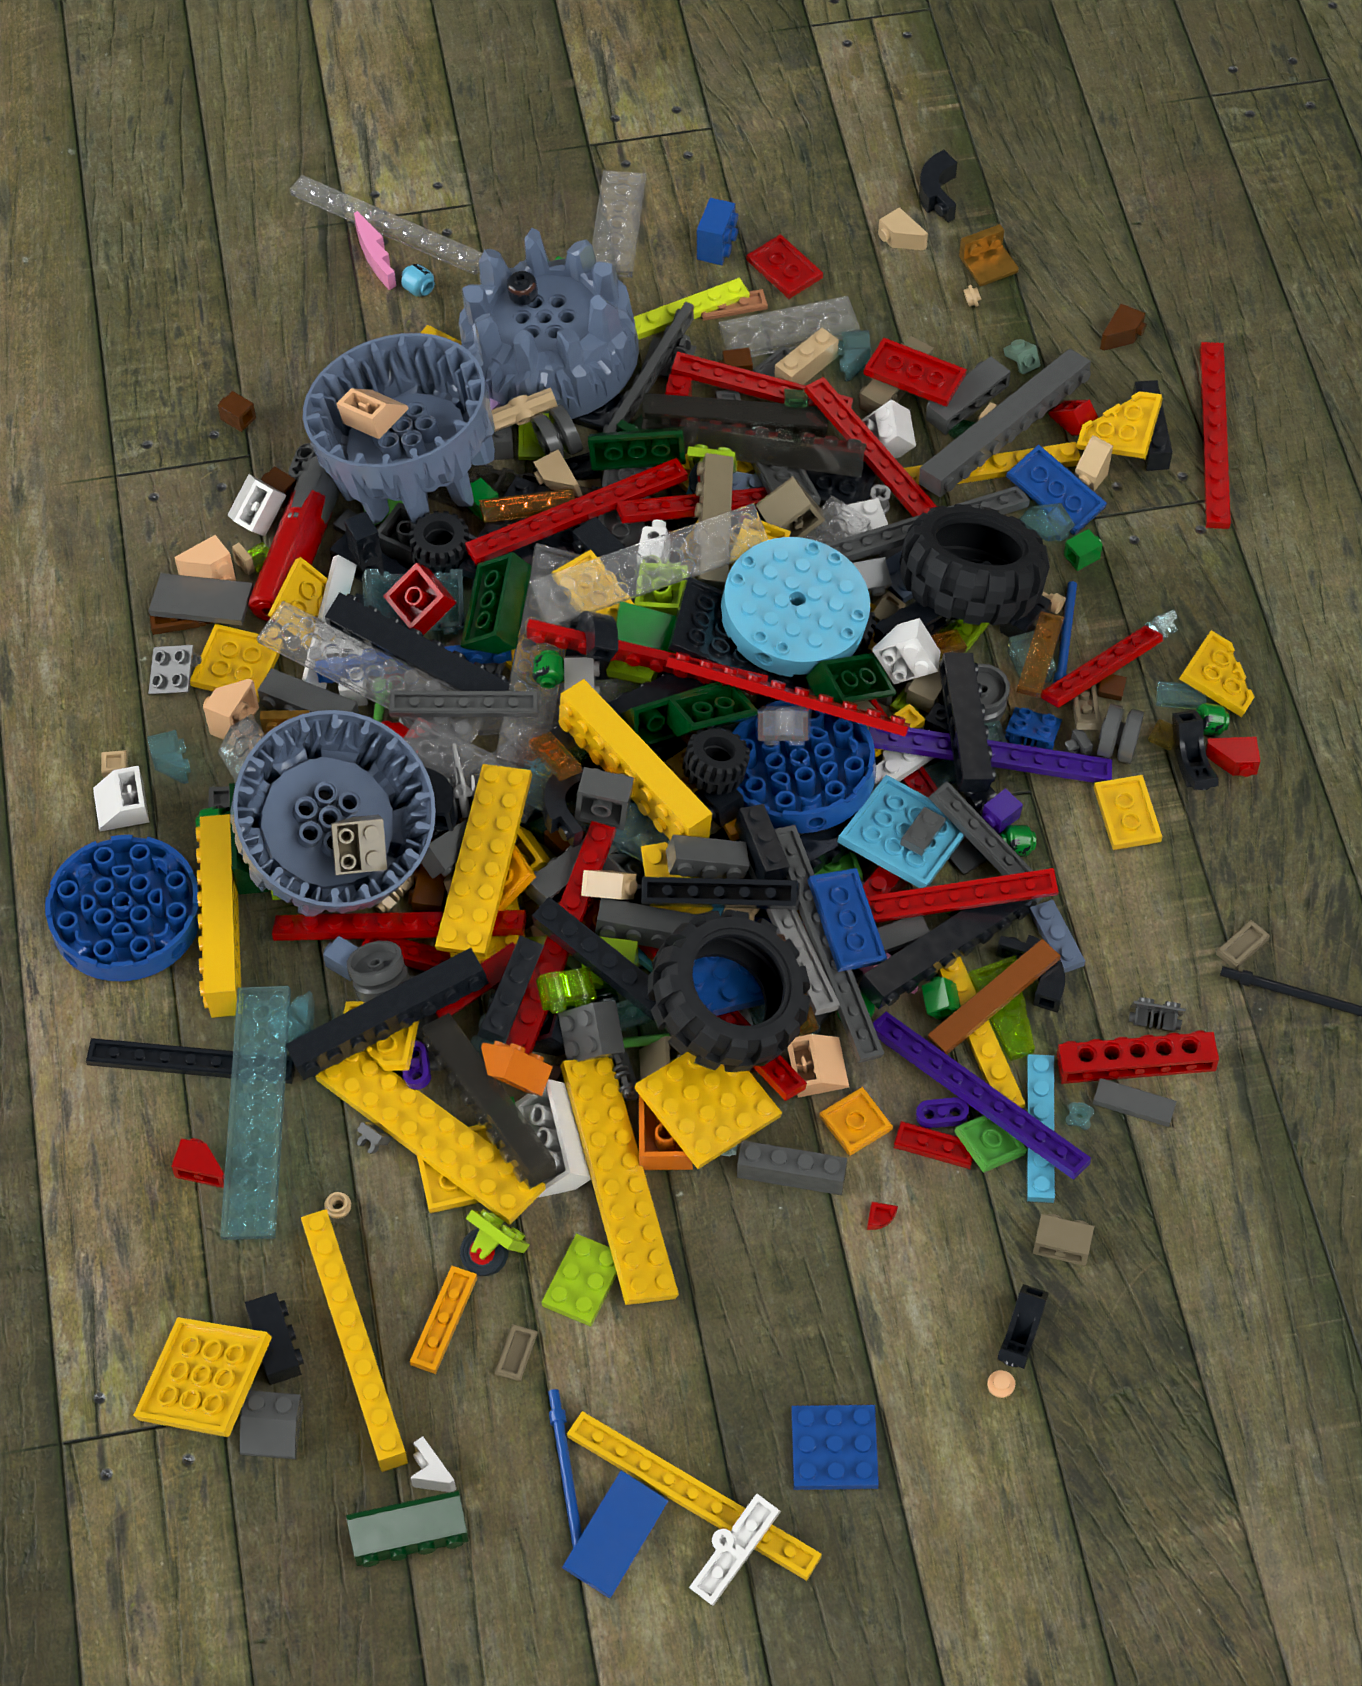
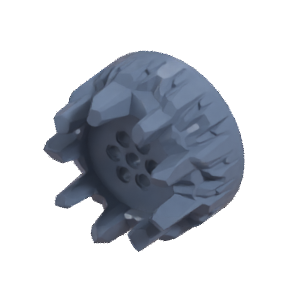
(570, 338)
(427, 446)
(353, 762)

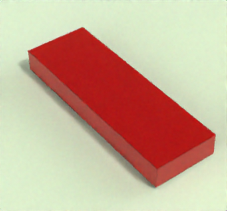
(932, 1145)

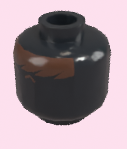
(522, 288)

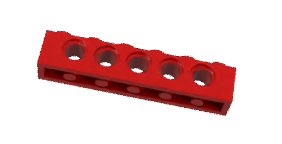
(1125, 1066)

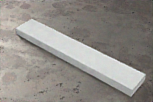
(339, 580)

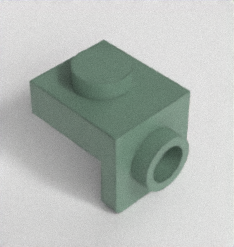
(1024, 354)

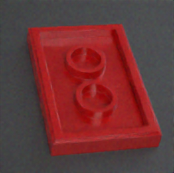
(784, 266)

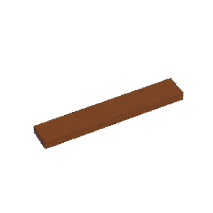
(994, 996)

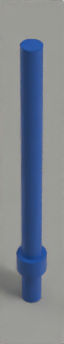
(1066, 631)
(558, 1419)

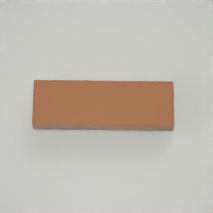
(754, 303)

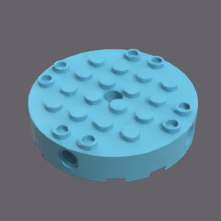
(794, 605)

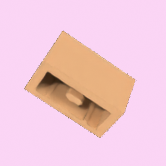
(370, 411)
(819, 1063)

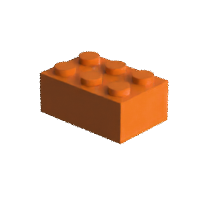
(656, 1145)

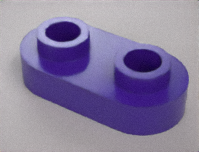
(419, 1068)
(941, 1112)

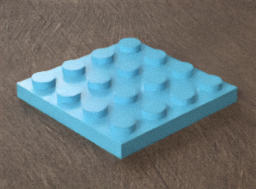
(883, 821)

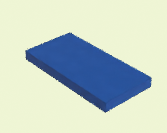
(1051, 483)
(847, 919)
(615, 1534)

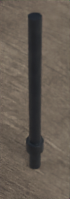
(1247, 978)

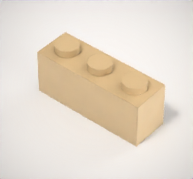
(808, 358)

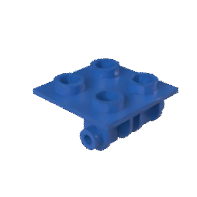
(1034, 726)

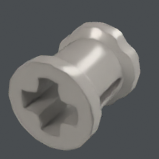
(883, 493)

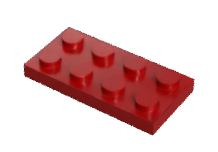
(915, 372)

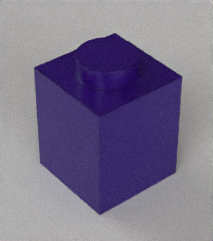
(1002, 811)

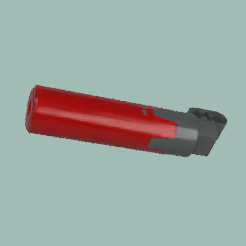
(299, 528)

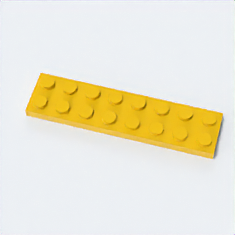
(484, 860)

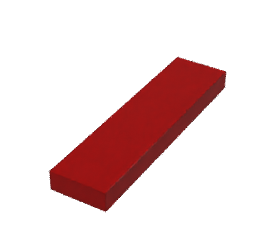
(494, 969)

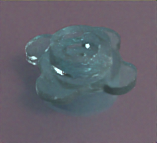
(1083, 1109)

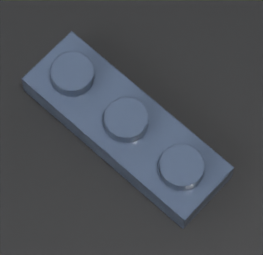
(1056, 934)

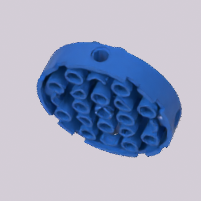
(810, 782)
(123, 908)

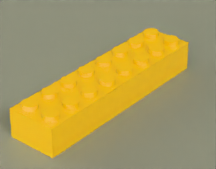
(622, 751)
(218, 917)

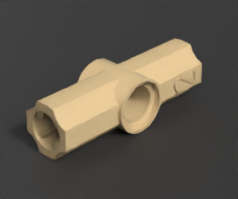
(523, 408)

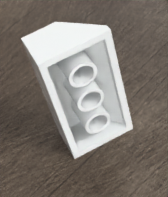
(556, 1127)

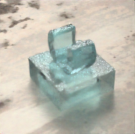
(1164, 621)

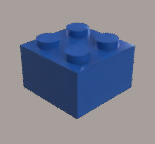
(716, 231)

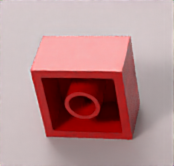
(420, 598)

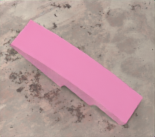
(374, 251)

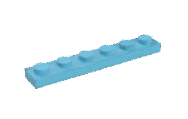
(1041, 1106)

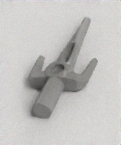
(462, 790)

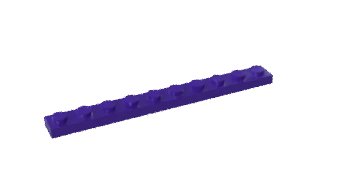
(1004, 755)
(981, 1096)

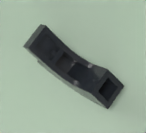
(935, 173)
(600, 635)
(1191, 751)
(445, 803)
(555, 811)
(1051, 983)
(1023, 1326)

